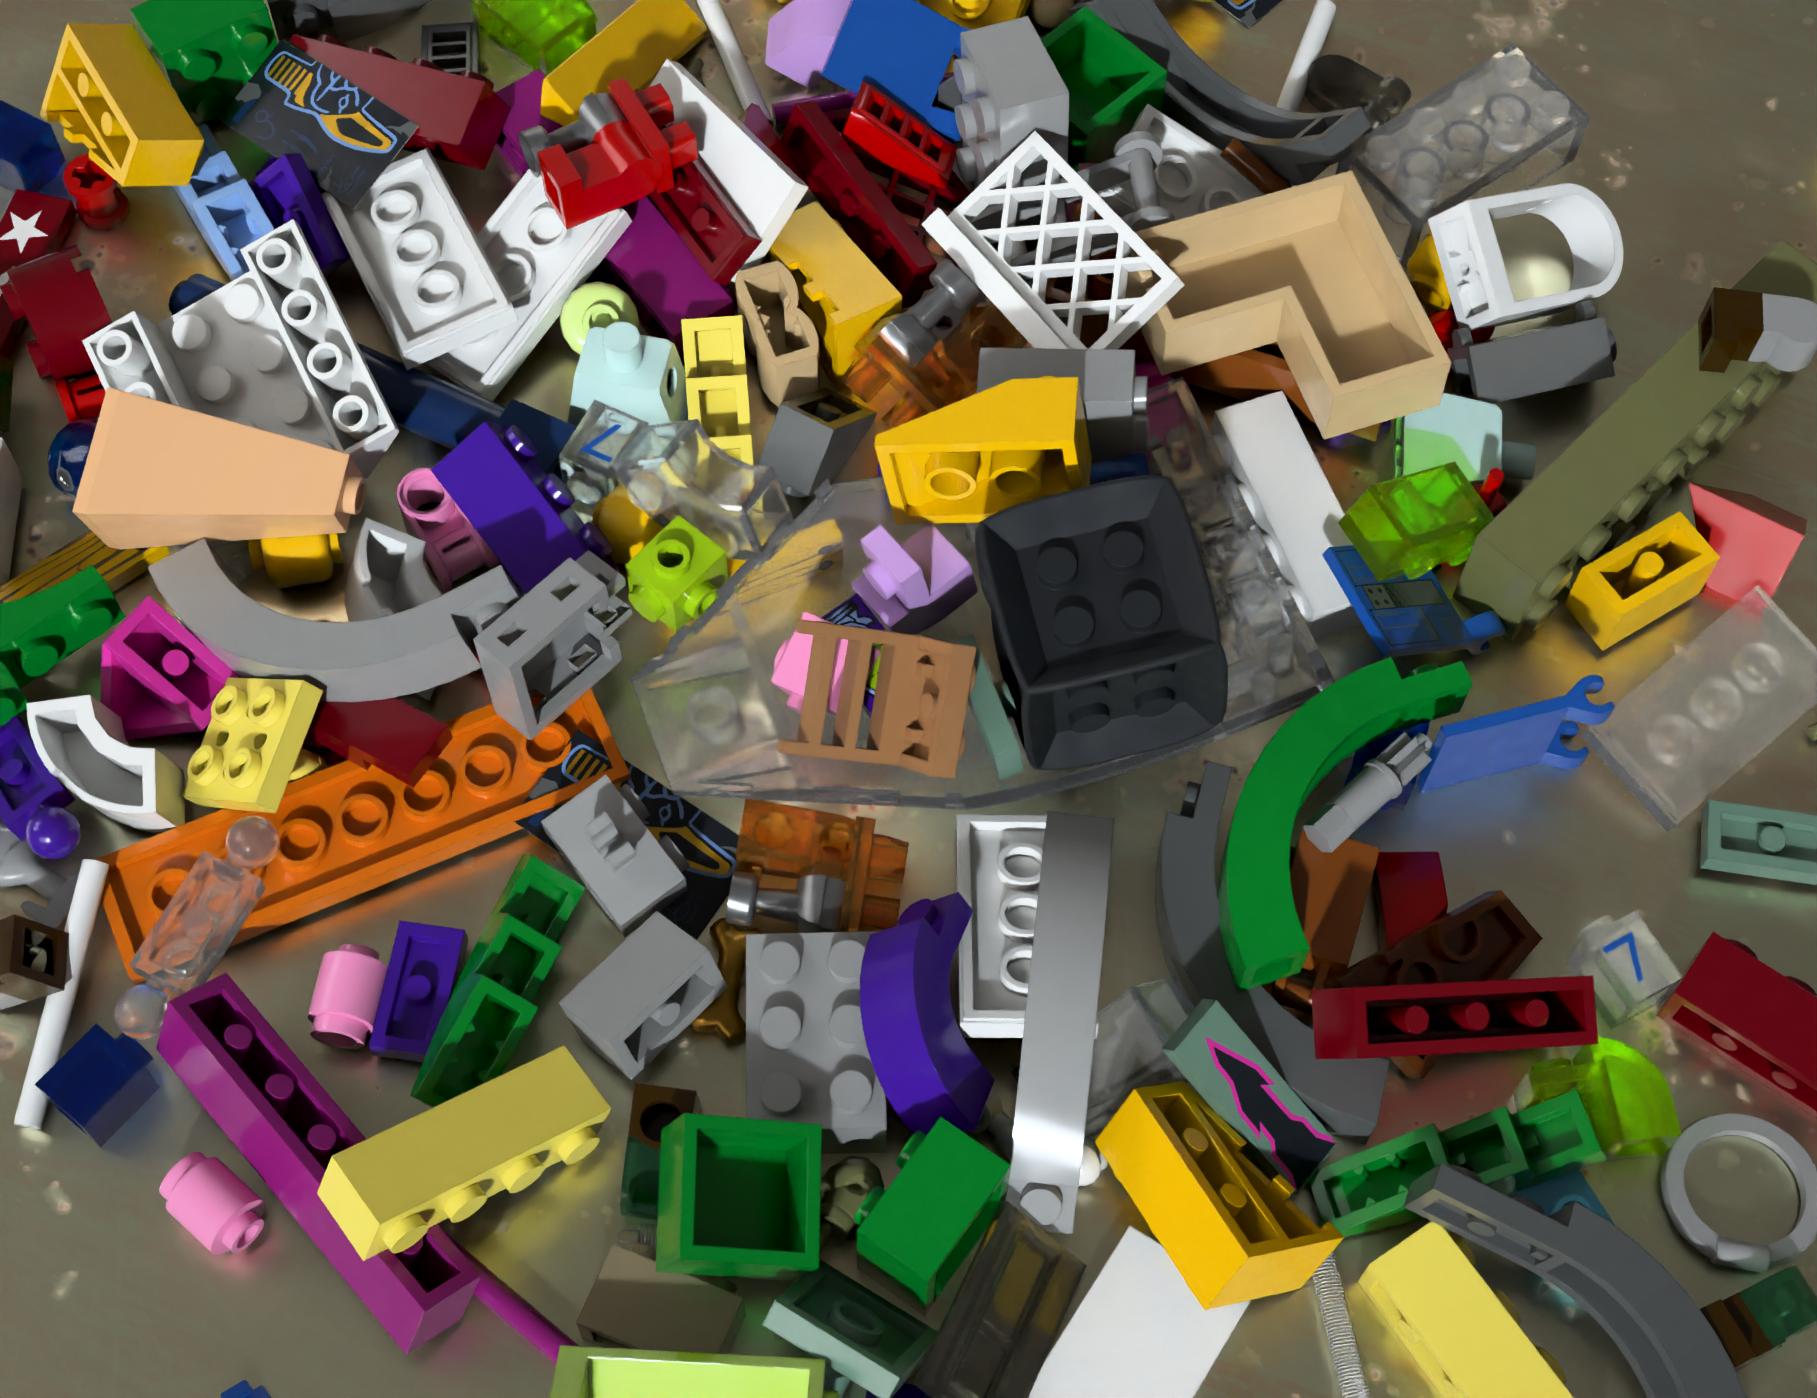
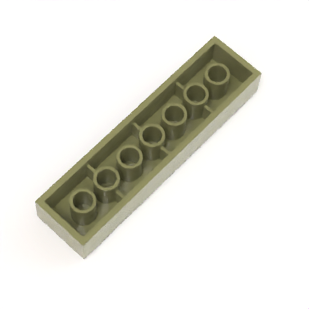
(1621, 466)

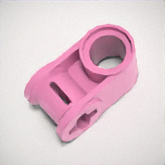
(451, 540)

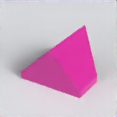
(159, 675)

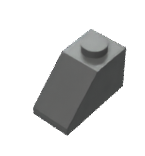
(814, 439)

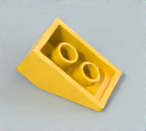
(987, 452)

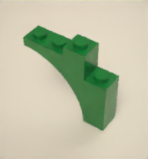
(49, 628)

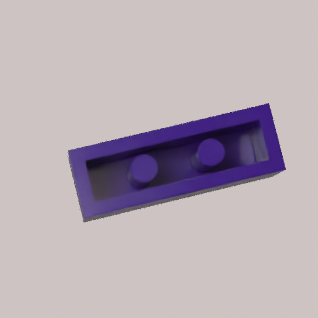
(516, 505)

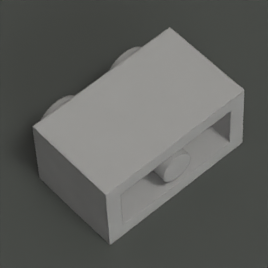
(643, 994)

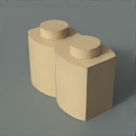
(778, 332)

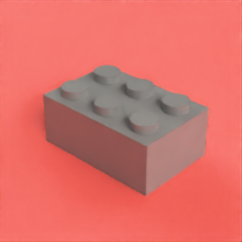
(1006, 96)
(809, 1041)

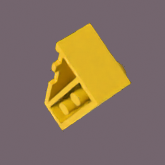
(121, 107)
(835, 285)
(1207, 1203)

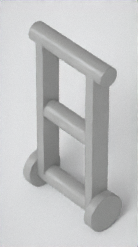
(1134, 159)

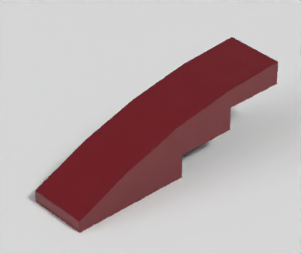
(381, 735)

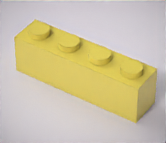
(462, 1153)
(1456, 1323)

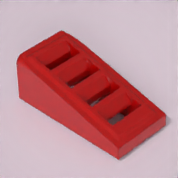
(897, 138)

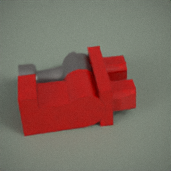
(609, 152)

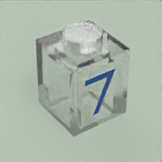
(593, 448)
(1626, 966)

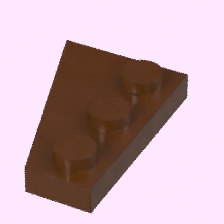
(1471, 943)

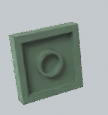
(852, 1330)

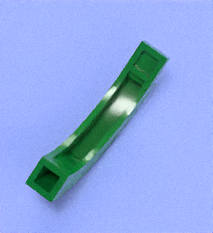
(1255, 891)

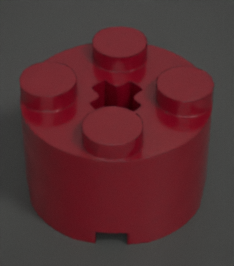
(60, 309)

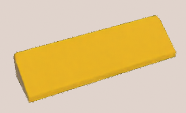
(628, 48)

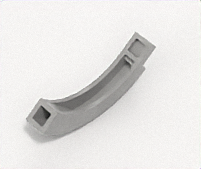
(343, 659)
(1060, 1019)

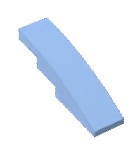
(223, 207)

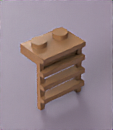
(915, 704)

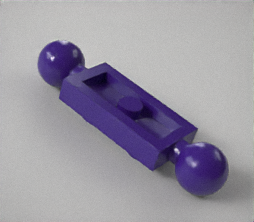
(34, 798)

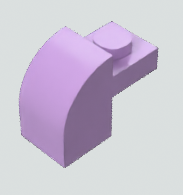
(802, 38)
(914, 581)

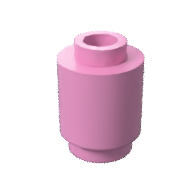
(347, 996)
(213, 1203)

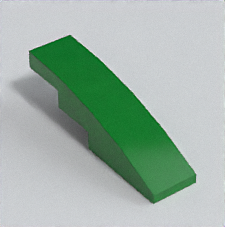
(499, 983)
(1500, 1147)

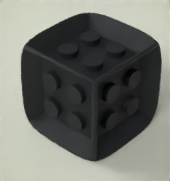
(1103, 621)

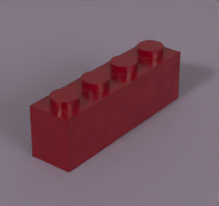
(454, 113)
(1453, 1017)
(1750, 1018)

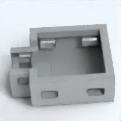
(541, 637)

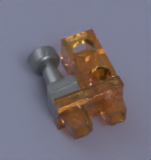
(917, 362)
(831, 865)

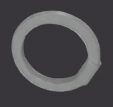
(1732, 1251)

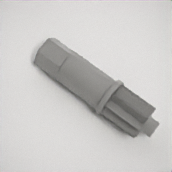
(1368, 791)

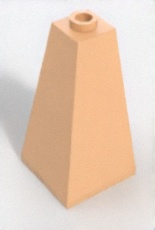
(186, 475)

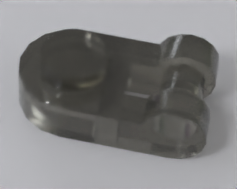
(1340, 82)

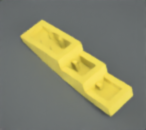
(718, 382)

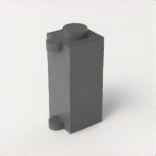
(1534, 358)

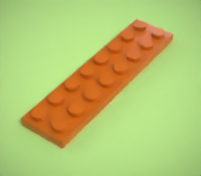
(361, 826)

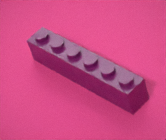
(649, 256)
(288, 1135)

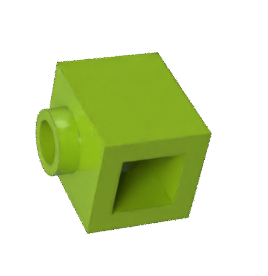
(676, 575)

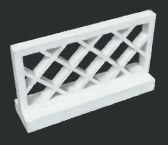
(1006, 285)

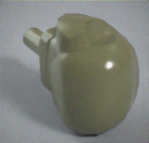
(842, 1194)

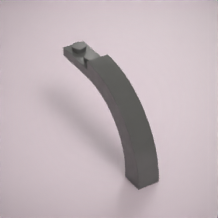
(1600, 1269)

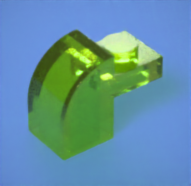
(1622, 1094)

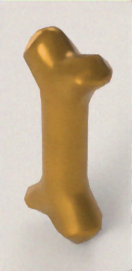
(723, 1012)

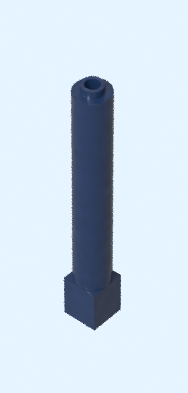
(427, 402)

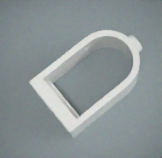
(1476, 267)

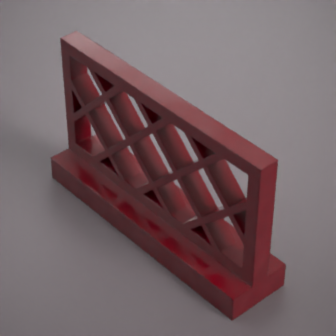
(865, 207)

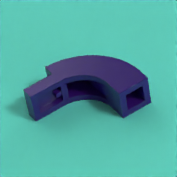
(911, 1019)

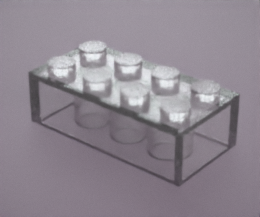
(1469, 140)

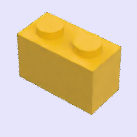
(1641, 580)

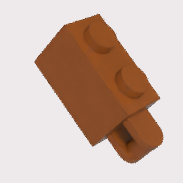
(1329, 902)

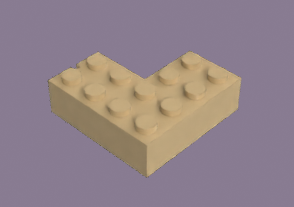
(1317, 281)

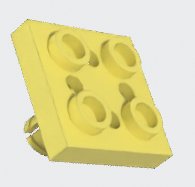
(254, 745)

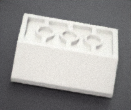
(259, 355)

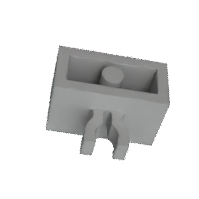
(617, 854)

